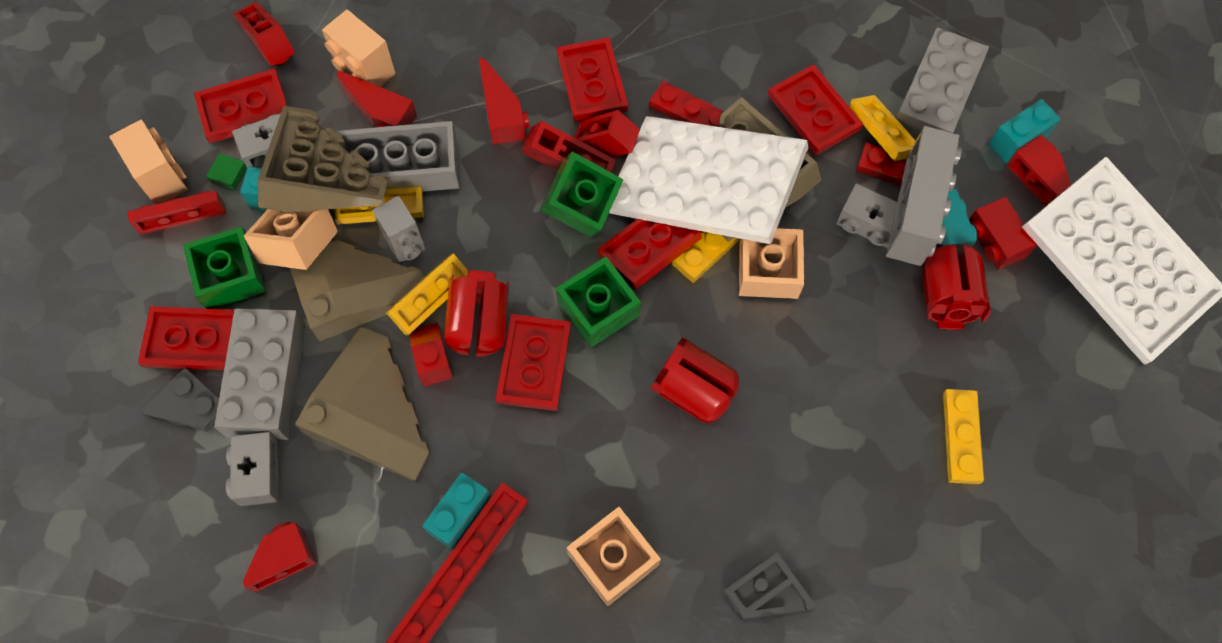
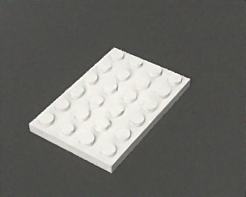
(709, 178)
(1125, 260)

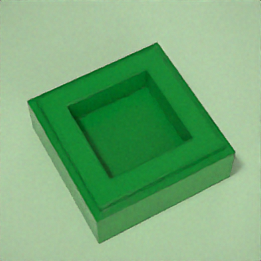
(226, 171)

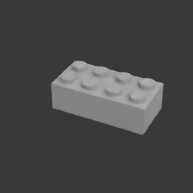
(942, 83)
(409, 154)
(924, 196)
(260, 373)

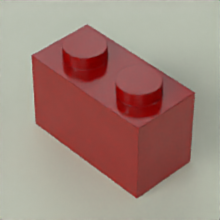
(1001, 233)

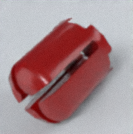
(955, 286)
(463, 294)
(697, 382)

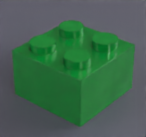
(581, 194)
(223, 269)
(598, 301)

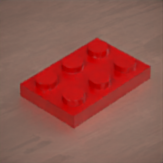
(591, 79)
(239, 103)
(815, 109)
(646, 249)
(186, 338)
(533, 362)

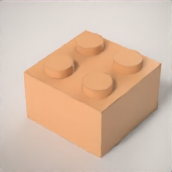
(358, 49)
(150, 162)
(290, 237)
(772, 268)
(613, 556)

